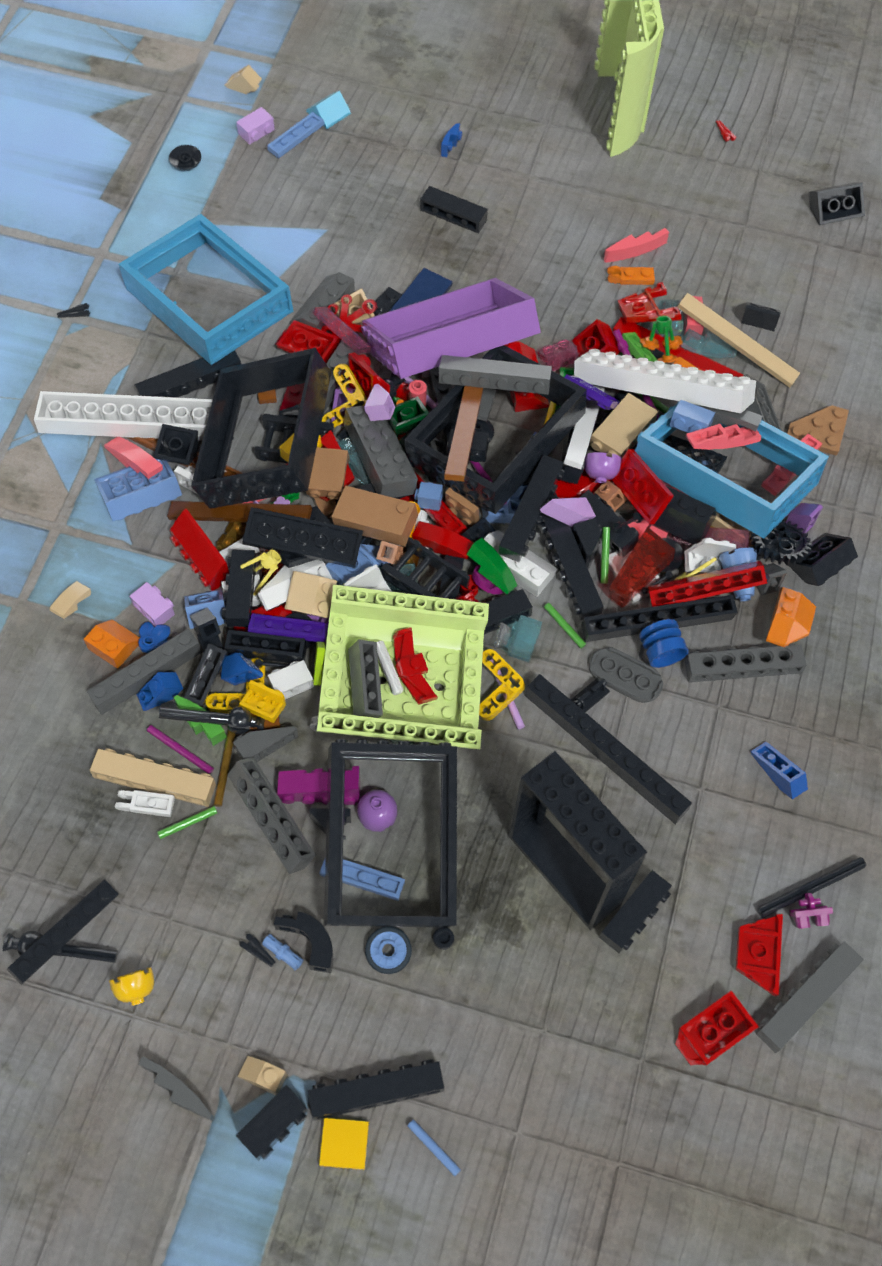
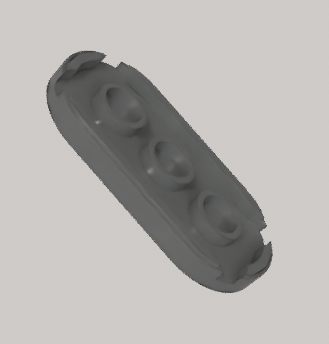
(626, 674)

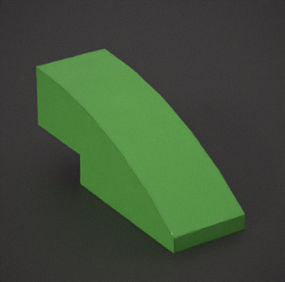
(214, 732)

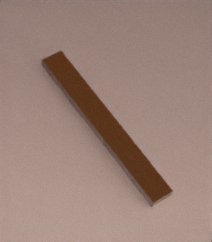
(234, 512)

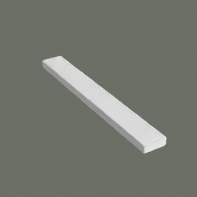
(582, 434)

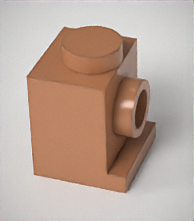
(392, 554)

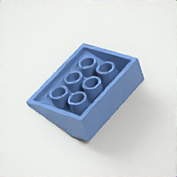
(131, 492)

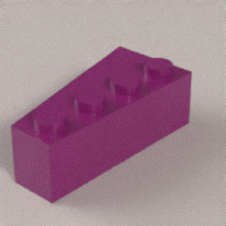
(312, 787)

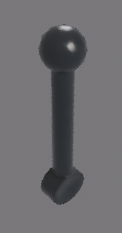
(668, 575)
(259, 663)

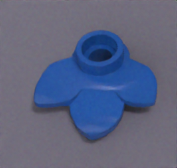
(154, 635)

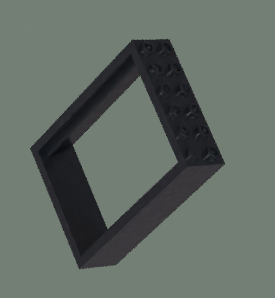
(249, 379)
(475, 487)
(402, 751)
(592, 825)

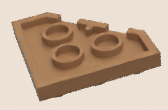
(824, 426)

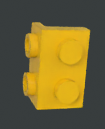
(263, 701)

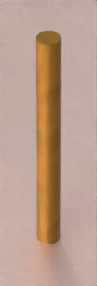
(224, 769)

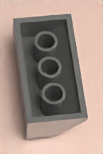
(328, 292)
(762, 404)

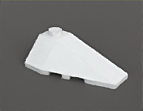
(277, 589)

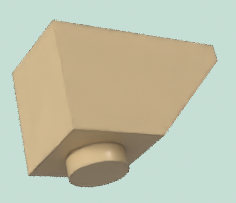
(244, 80)
(263, 1075)

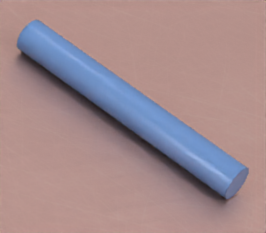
(434, 1148)

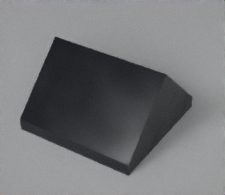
(760, 316)
(177, 444)

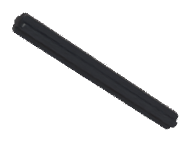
(811, 887)

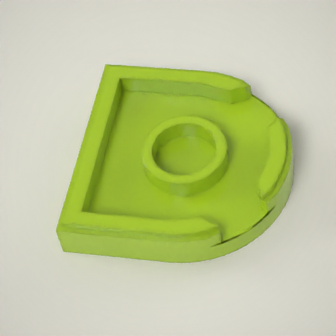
(319, 663)

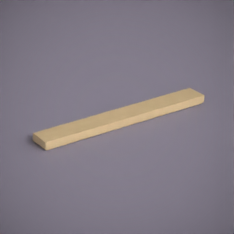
(738, 340)

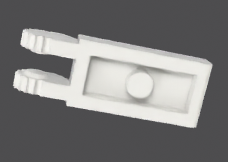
(146, 803)

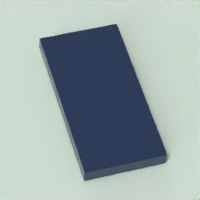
(424, 287)

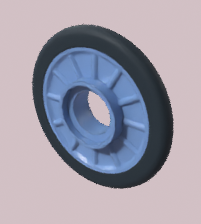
(383, 963)

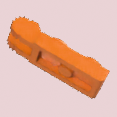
(631, 275)

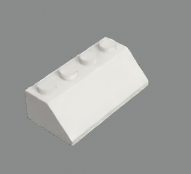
(531, 572)

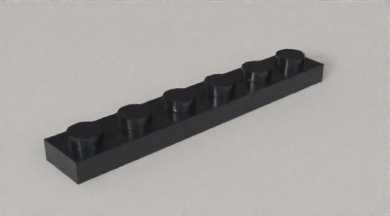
(62, 932)

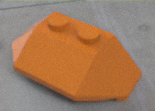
(790, 618)

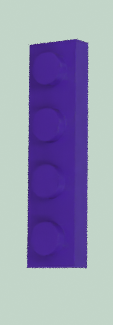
(288, 627)

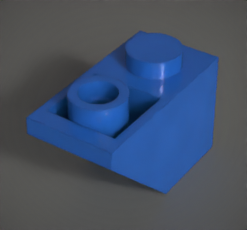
(159, 690)

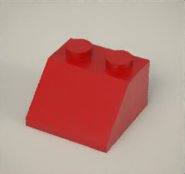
(596, 336)

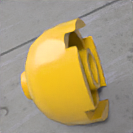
(133, 986)

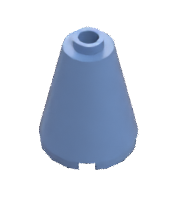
(739, 557)

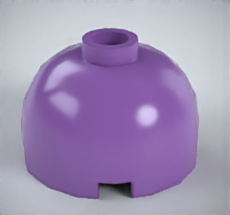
(601, 466)
(377, 810)

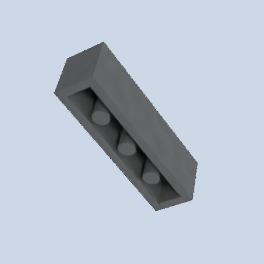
(365, 679)

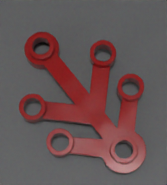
(344, 313)

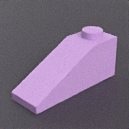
(569, 510)

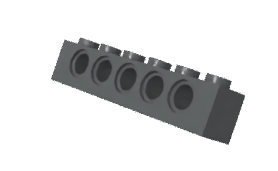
(698, 672)
(271, 815)

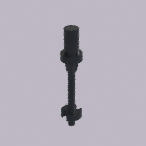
(637, 517)

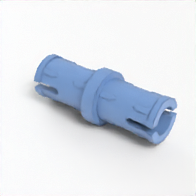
(282, 952)

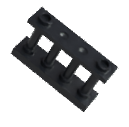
(281, 424)
(407, 583)

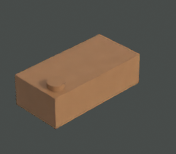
(376, 515)

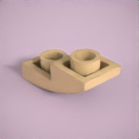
(68, 600)

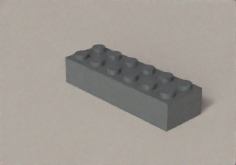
(380, 454)

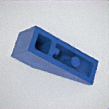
(781, 770)

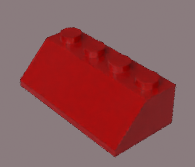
(524, 400)
(199, 551)

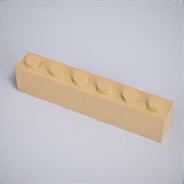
(153, 777)

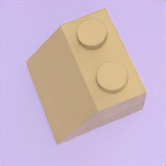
(310, 594)

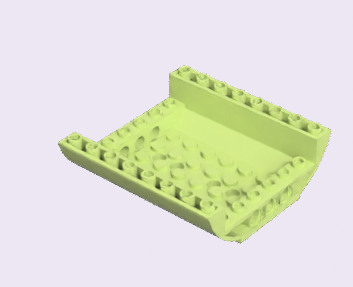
(630, 53)
(447, 636)

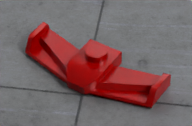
(411, 667)

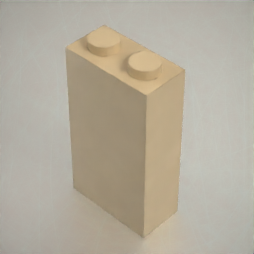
(623, 426)

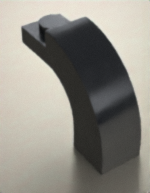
(315, 932)

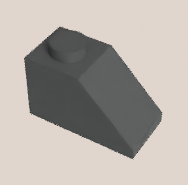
(775, 576)

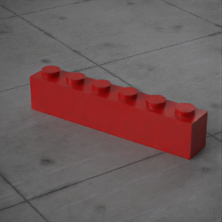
(708, 584)

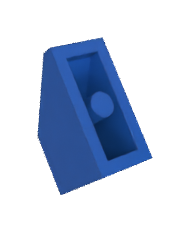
(239, 669)

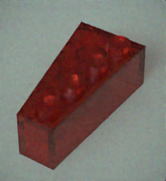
(641, 567)

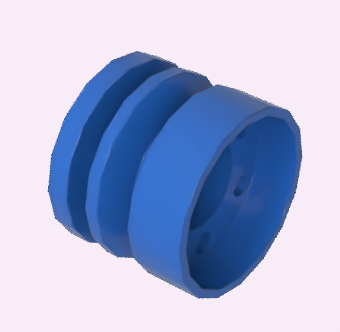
(663, 643)

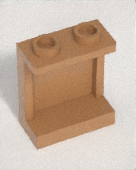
(328, 473)

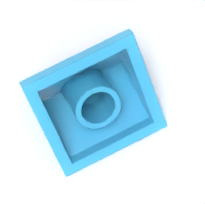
(331, 109)

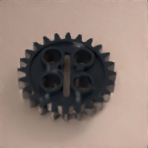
(783, 544)

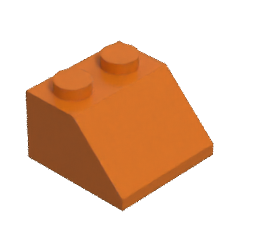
(111, 642)

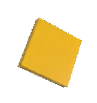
(344, 1144)

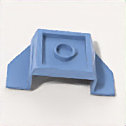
(366, 558)

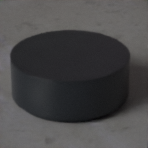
(443, 938)

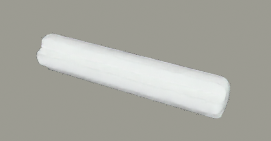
(388, 668)

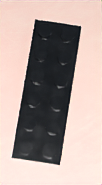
(302, 537)

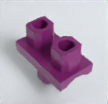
(802, 915)

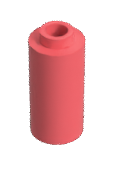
(418, 389)

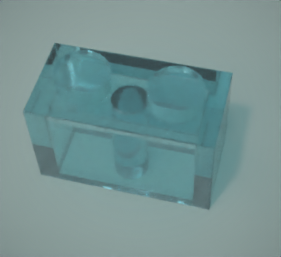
(524, 638)

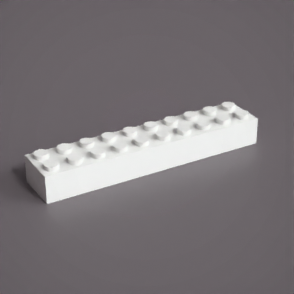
(666, 380)
(118, 414)

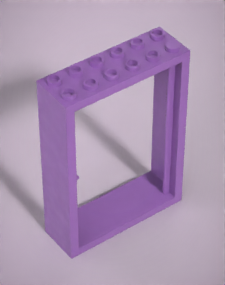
(451, 325)

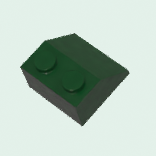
(407, 415)

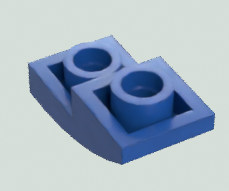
(451, 139)

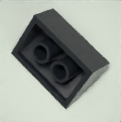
(837, 203)
(686, 518)
(825, 559)
(272, 1123)

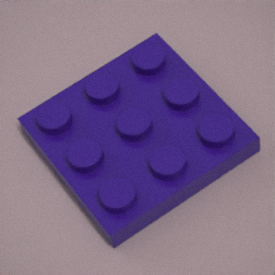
(593, 393)

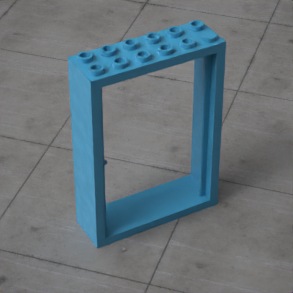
(233, 331)
(721, 493)

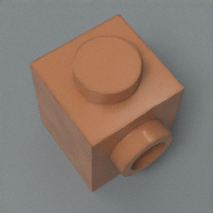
(611, 495)

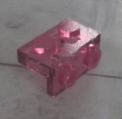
(559, 355)

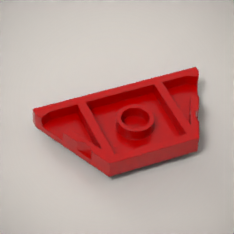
(760, 952)

